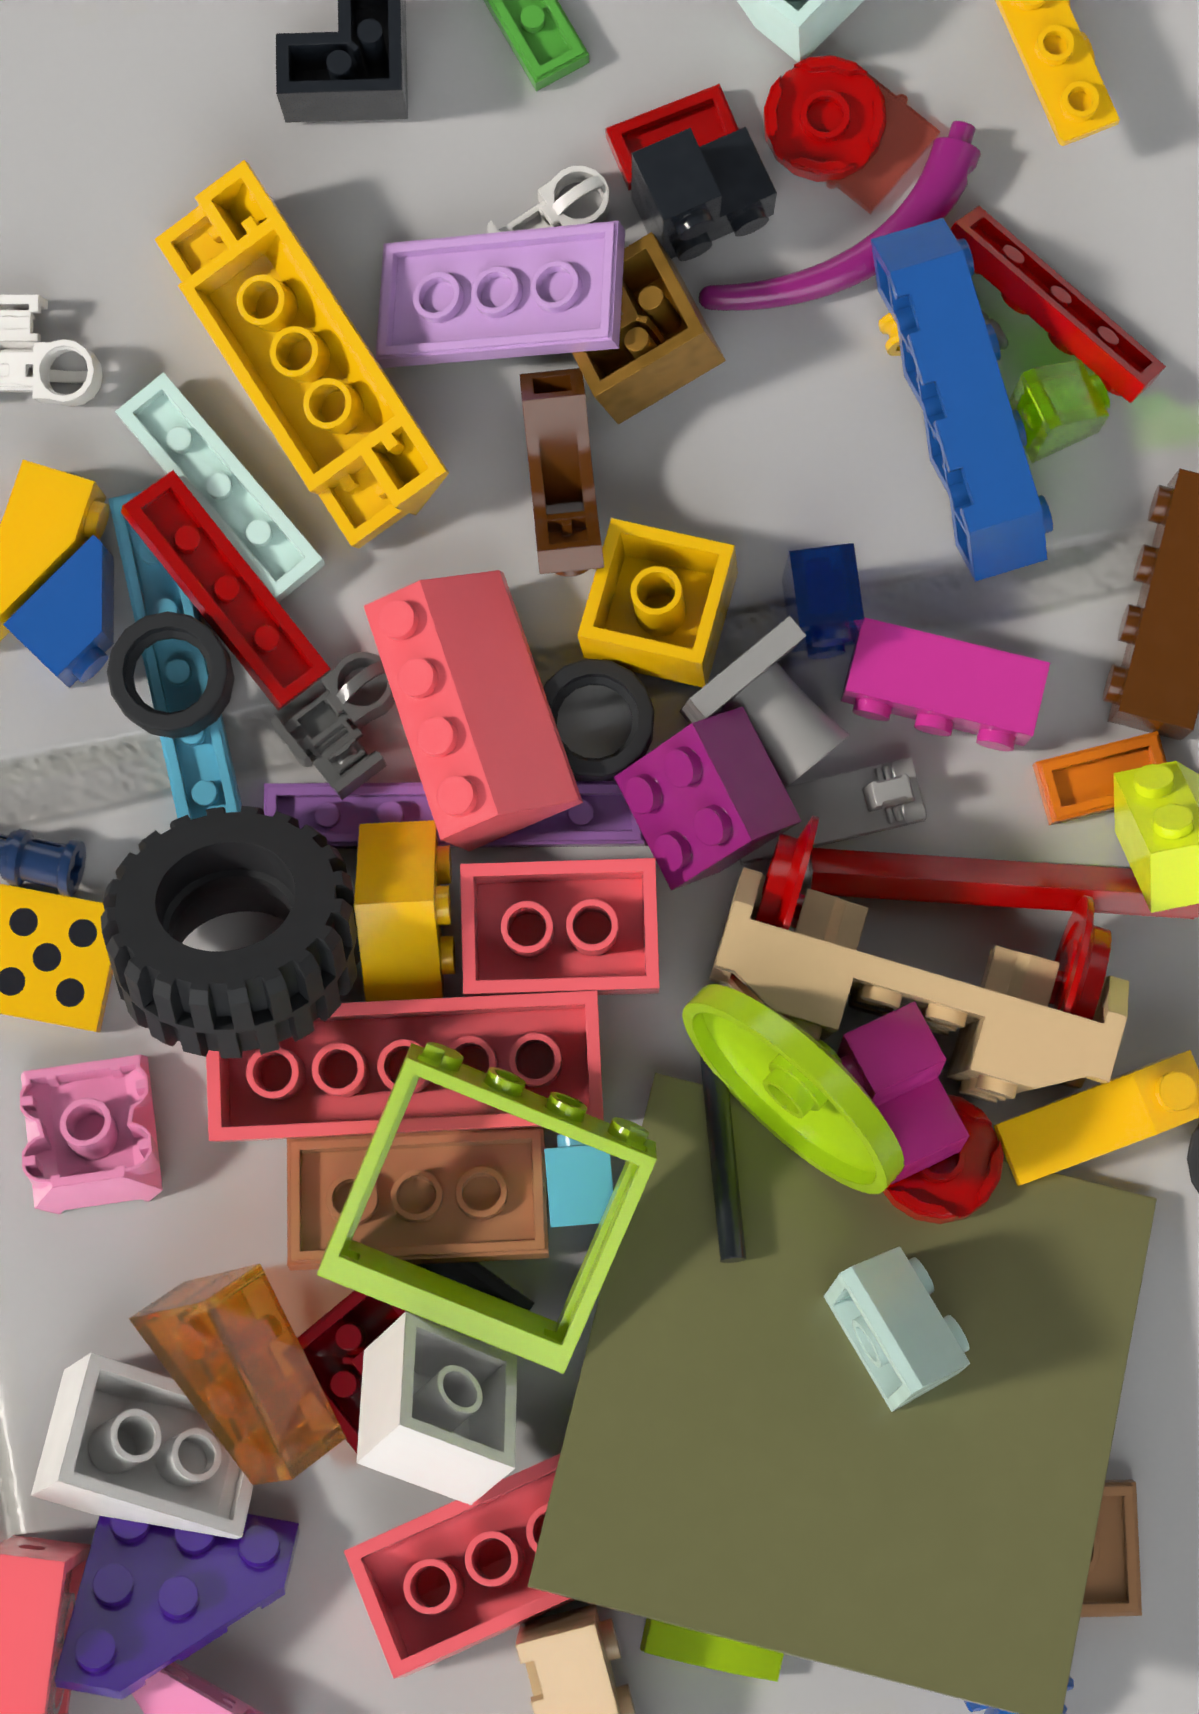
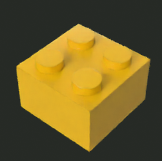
(659, 602)

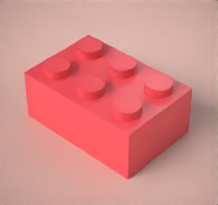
(559, 927)

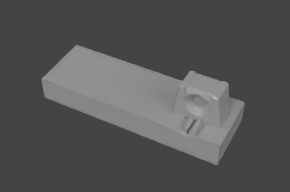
(854, 804)

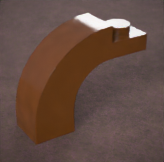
(561, 472)

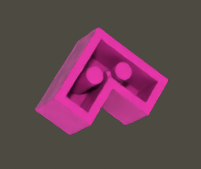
(899, 1070)

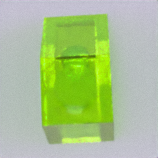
(1059, 406)

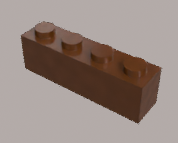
(1160, 665)

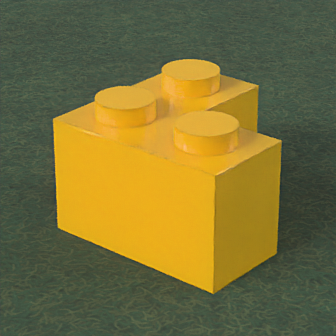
(402, 910)

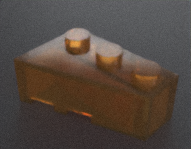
(243, 1371)

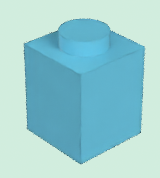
(577, 1183)

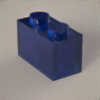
(824, 598)

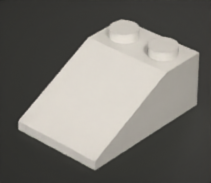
(138, 1453)

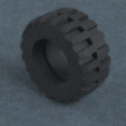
(244, 994)

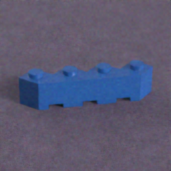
(966, 410)

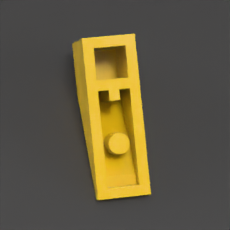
(42, 528)
(1101, 1118)

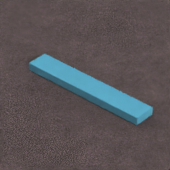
(177, 676)

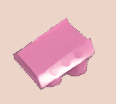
(90, 1134)

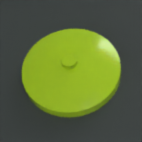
(794, 1087)

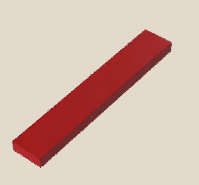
(980, 882)

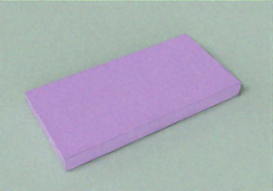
(501, 295)

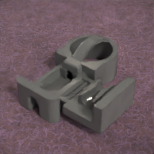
(330, 735)

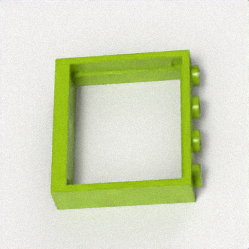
(454, 1303)

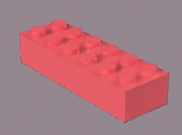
(347, 1067)

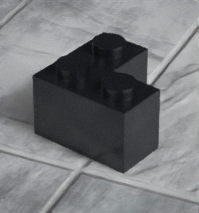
(349, 71)
(700, 192)

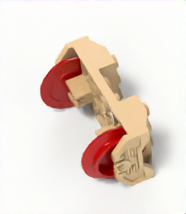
(1018, 1031)

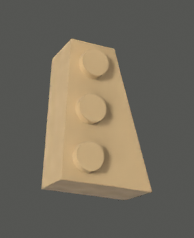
(571, 1664)

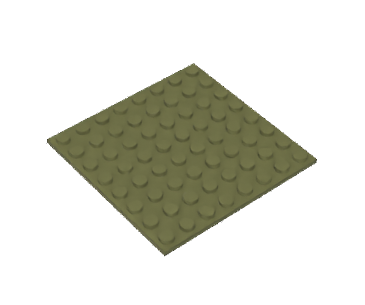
(760, 1487)

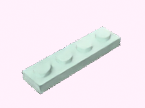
(222, 485)

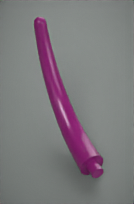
(930, 199)

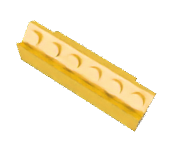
(301, 358)

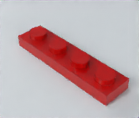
(1058, 307)
(225, 590)

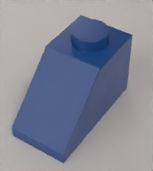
(71, 615)

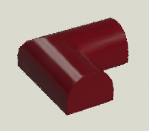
(337, 1350)

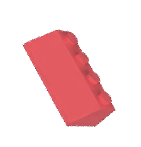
(472, 707)
(456, 1572)

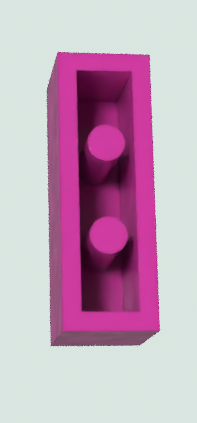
(945, 684)

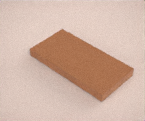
(434, 1198)

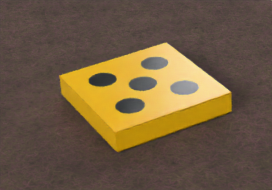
(53, 959)

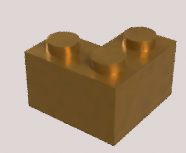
(660, 337)

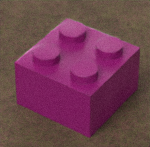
(707, 798)

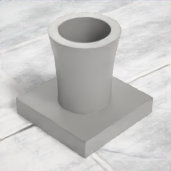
(783, 716)

